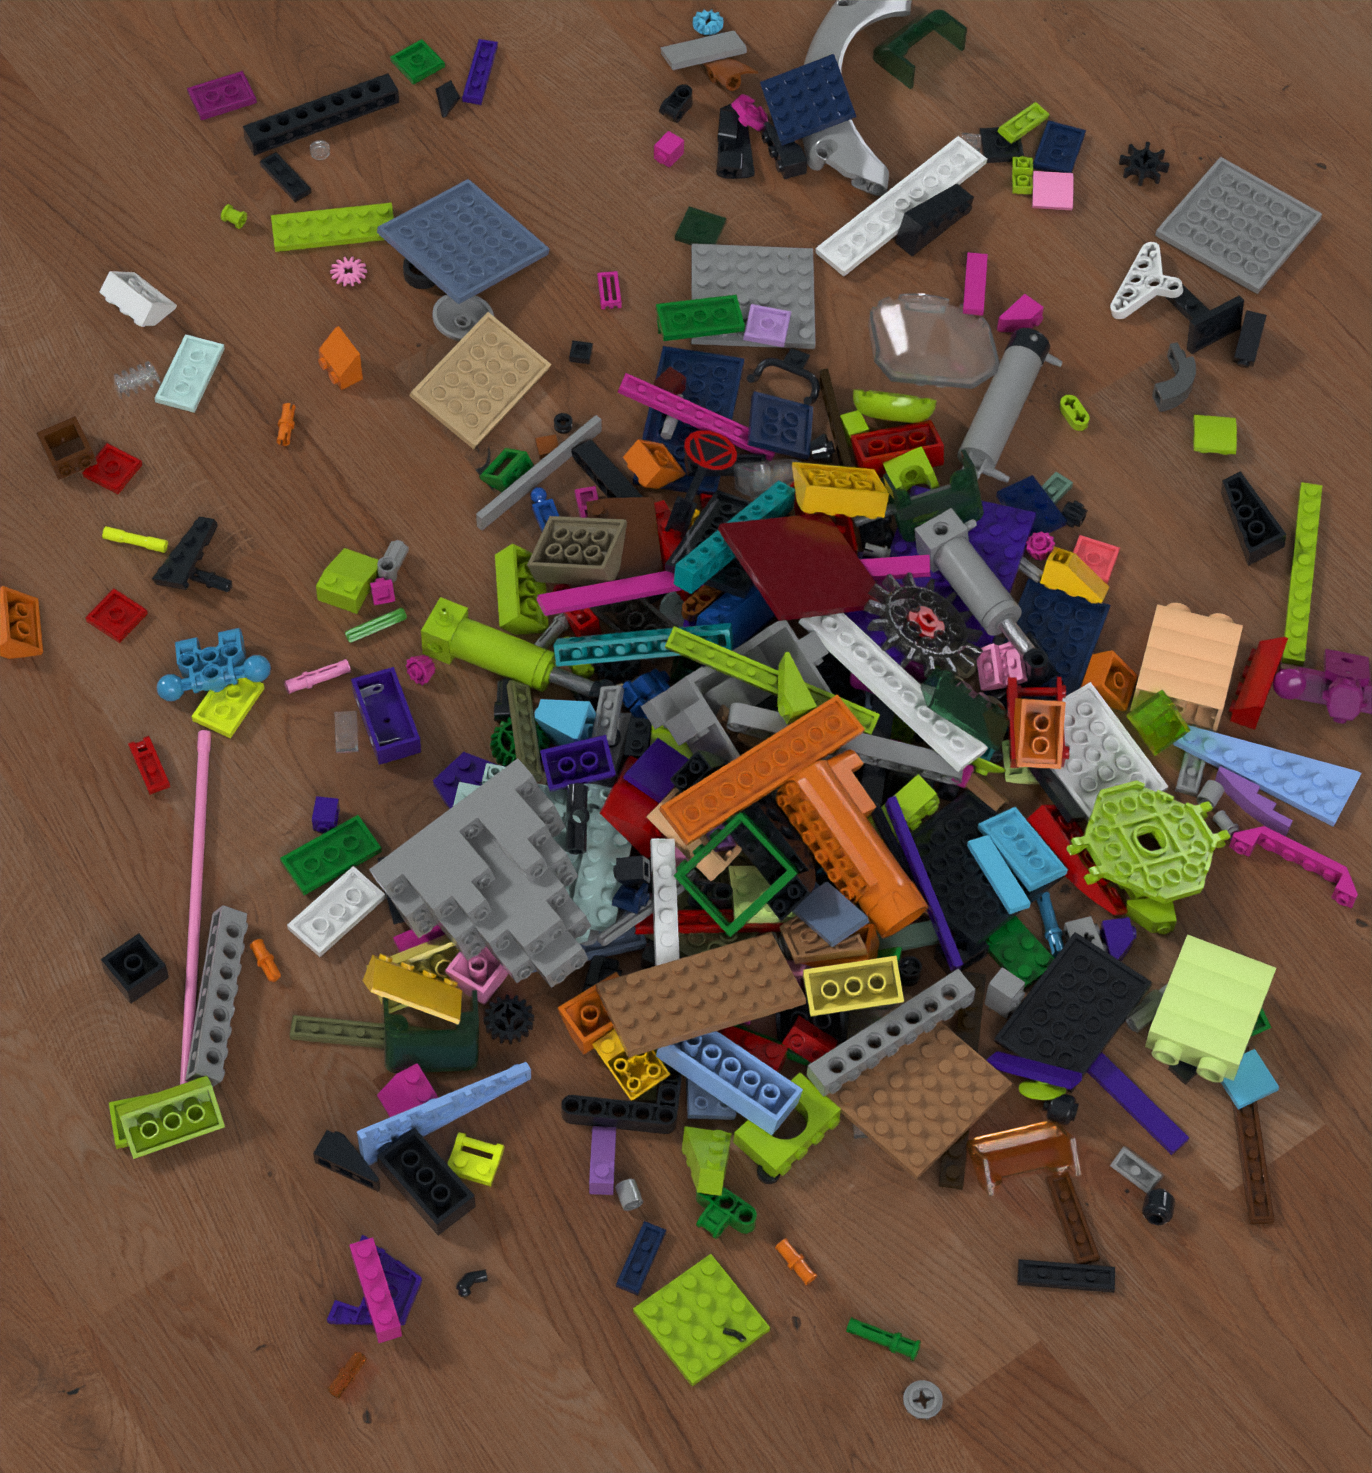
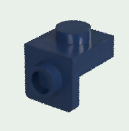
(630, 898)

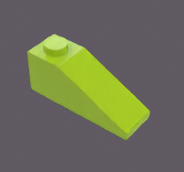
(793, 694)

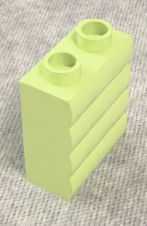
(1209, 1009)

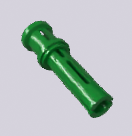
(894, 1342)

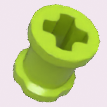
(233, 216)

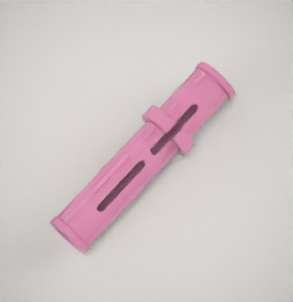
(311, 678)

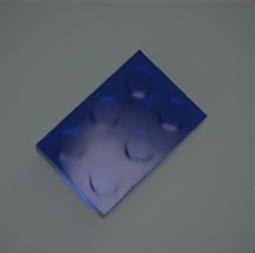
(1031, 497)

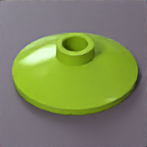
(984, 766)
(1040, 1090)

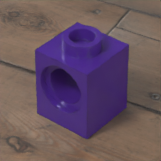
(325, 814)

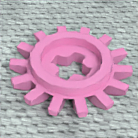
(348, 278)

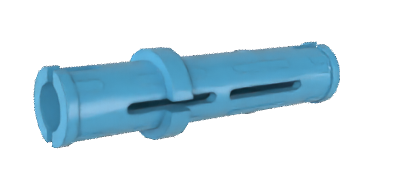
(1053, 932)

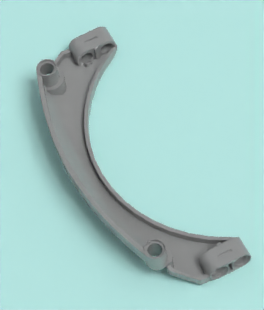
(842, 144)

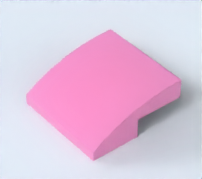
(1052, 190)
(998, 664)

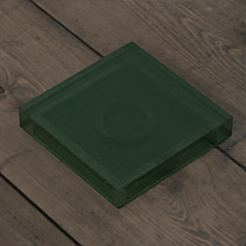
(700, 227)

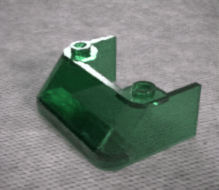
(891, 51)
(962, 497)
(431, 1049)

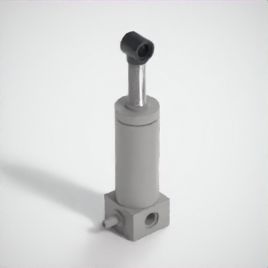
(988, 600)

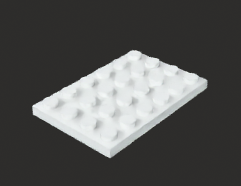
(1100, 751)

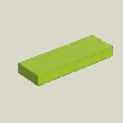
(1023, 122)

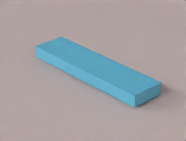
(998, 874)

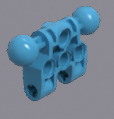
(213, 666)

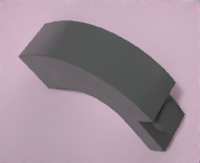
(1176, 390)

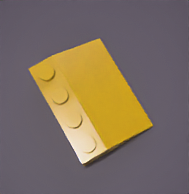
(839, 490)
(414, 988)

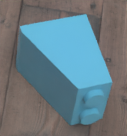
(565, 720)

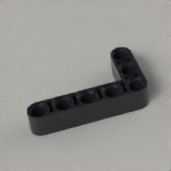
(631, 1109)

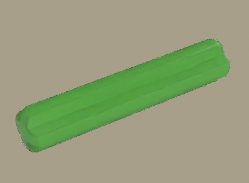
(375, 625)

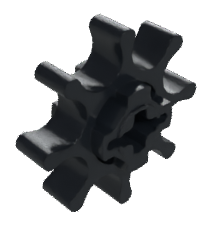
(1151, 160)

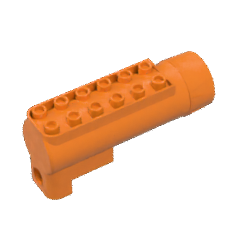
(831, 817)

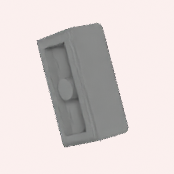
(1136, 1169)

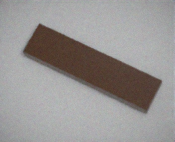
(1072, 1218)

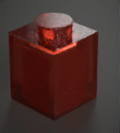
(671, 381)

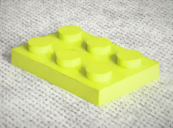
(228, 708)

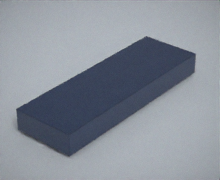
(641, 1258)

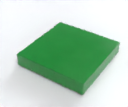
(417, 61)

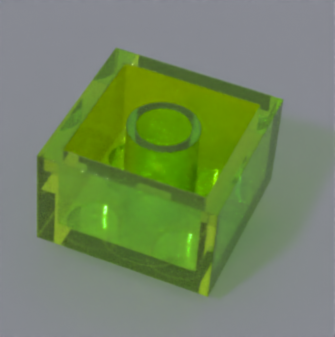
(1158, 722)

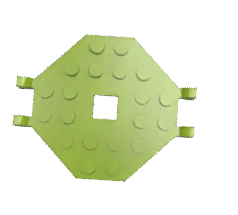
(1179, 828)

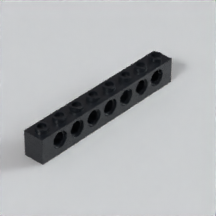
(321, 114)

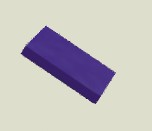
(654, 769)

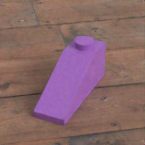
(602, 1160)

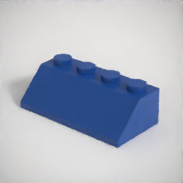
(745, 614)

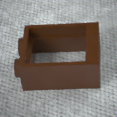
(60, 434)

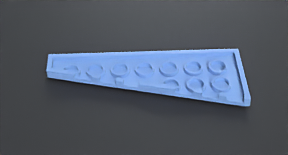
(1295, 779)
(438, 1111)

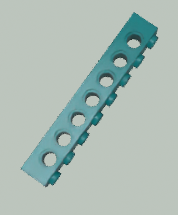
(714, 551)
(632, 644)

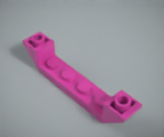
(1332, 871)

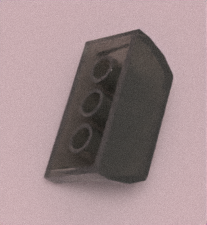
(632, 616)

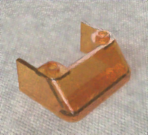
(1022, 1152)

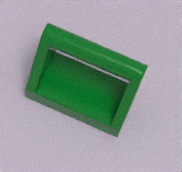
(513, 471)

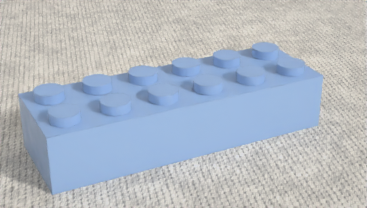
(734, 1078)

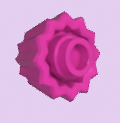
(1040, 545)
(420, 669)

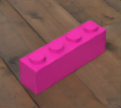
(375, 1290)

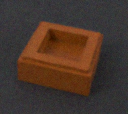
(546, 445)

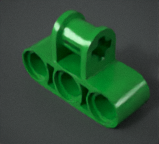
(716, 1219)

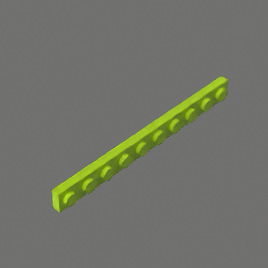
(1302, 573)
(750, 670)

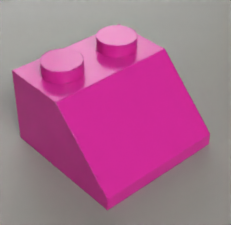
(406, 1091)

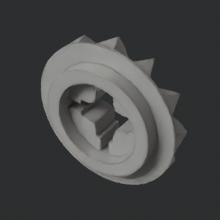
(929, 1391)

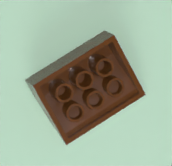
(641, 543)

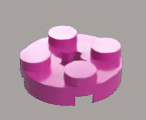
(749, 113)

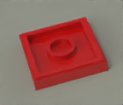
(113, 468)
(116, 615)

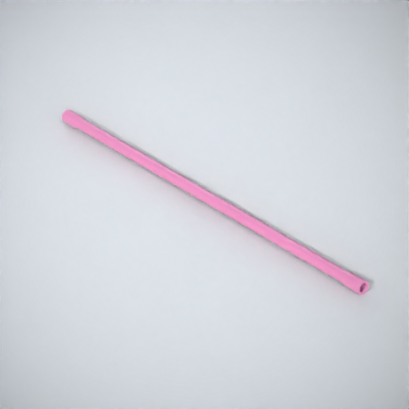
(203, 749)

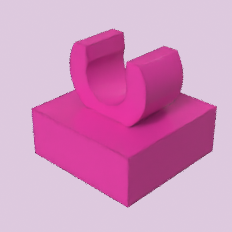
(382, 591)

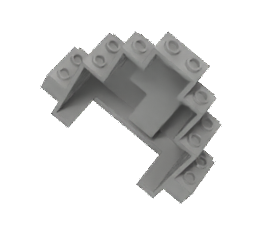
(694, 701)
(493, 879)

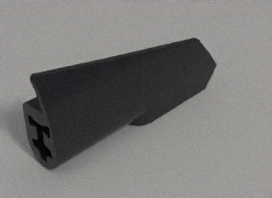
(734, 146)

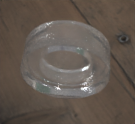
(319, 149)

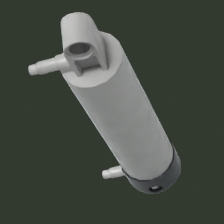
(1005, 400)

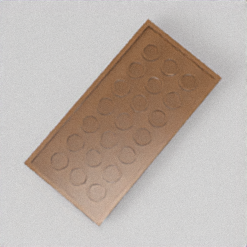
(700, 994)

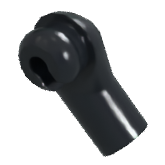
(468, 1279)

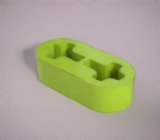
(1076, 411)

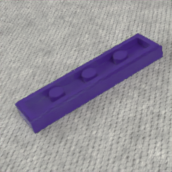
(480, 71)
(1035, 1070)

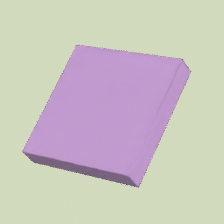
(767, 325)

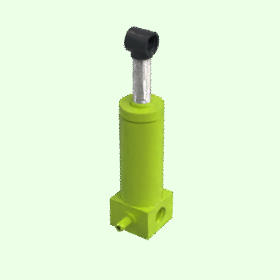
(452, 634)

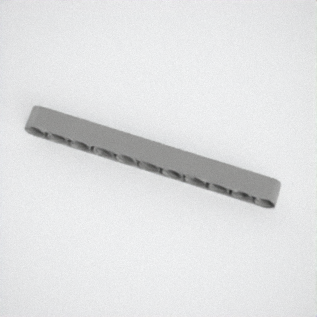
(870, 748)

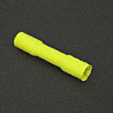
(148, 542)

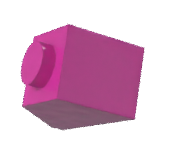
(1022, 314)

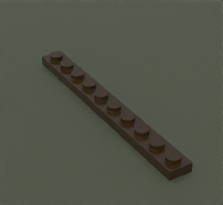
(967, 1029)

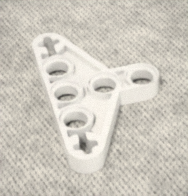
(1142, 290)

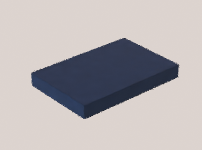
(1058, 148)

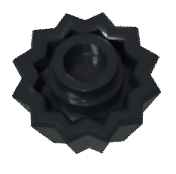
(822, 449)

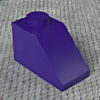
(1118, 936)

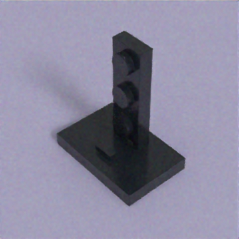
(1207, 325)

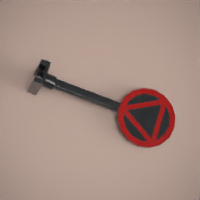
(709, 453)

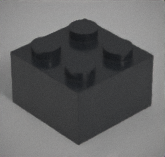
(135, 968)

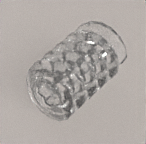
(134, 379)

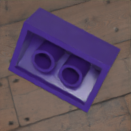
(578, 763)

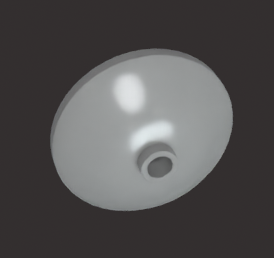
(458, 319)

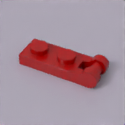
(149, 765)

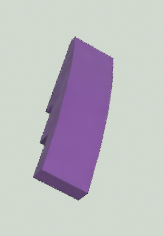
(1246, 796)

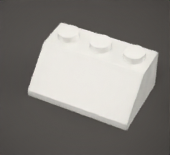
(136, 298)

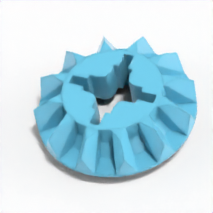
(712, 27)

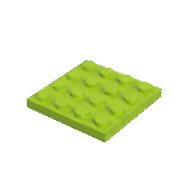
(691, 1316)

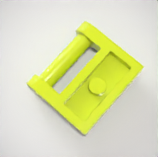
(472, 1166)

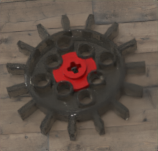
(923, 625)

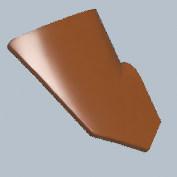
(727, 72)

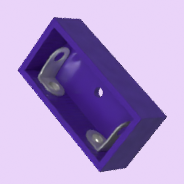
(382, 699)

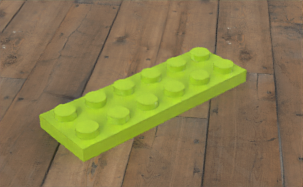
(329, 226)

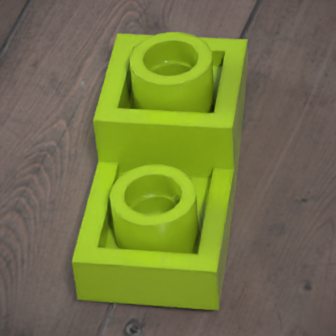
(1022, 175)

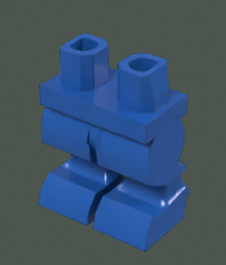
(645, 687)

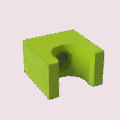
(911, 470)

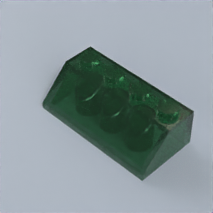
(965, 708)

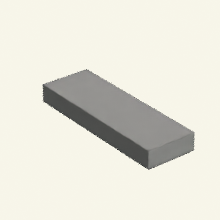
(608, 712)

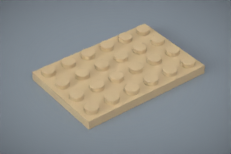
(480, 380)

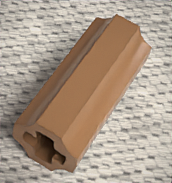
(986, 793)

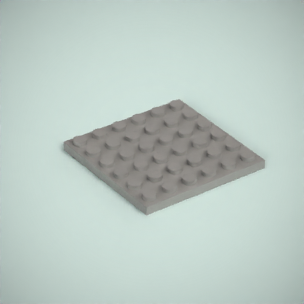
(1238, 225)
(760, 277)

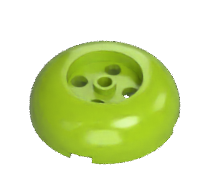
(893, 406)

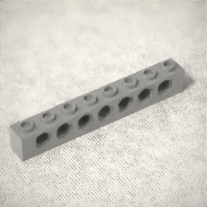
(223, 921)
(953, 985)

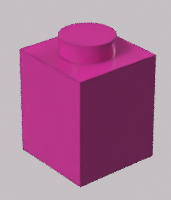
(668, 149)

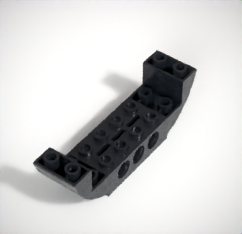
(773, 825)

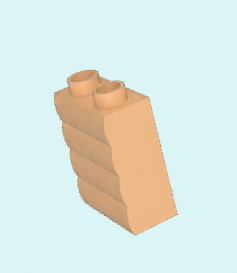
(1190, 662)

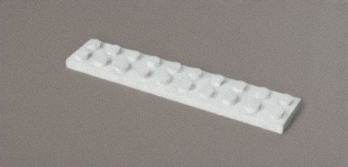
(883, 218)
(893, 687)

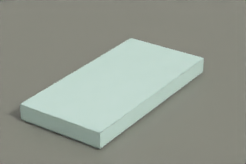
(189, 373)

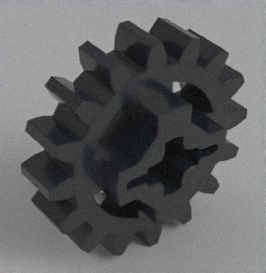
(617, 670)
(498, 1023)

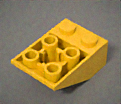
(1070, 574)
(634, 1073)

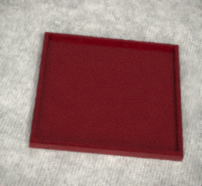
(800, 565)

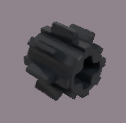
(1074, 513)

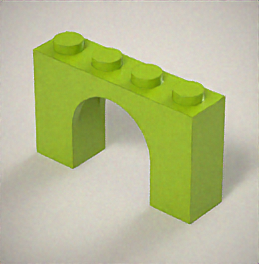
(778, 1154)

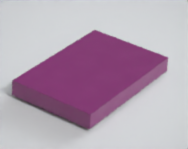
(221, 95)

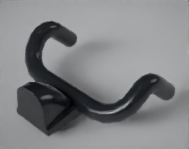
(793, 363)

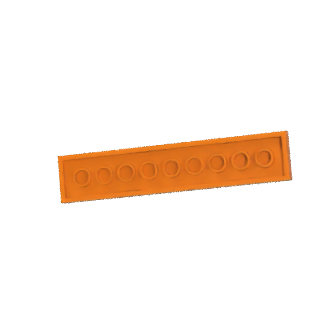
(761, 770)

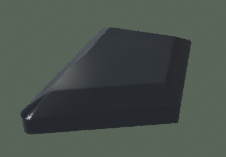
(447, 97)

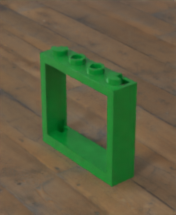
(702, 851)

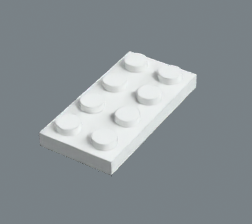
(336, 911)

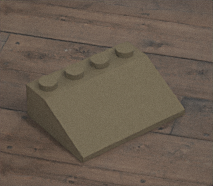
(578, 550)

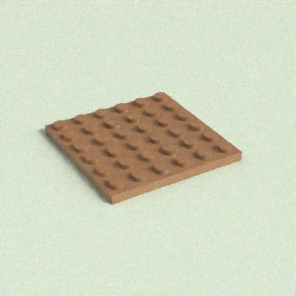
(921, 1096)

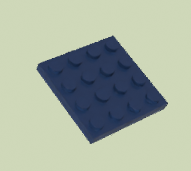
(808, 99)

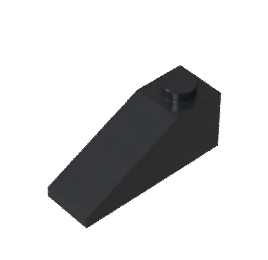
(340, 1156)

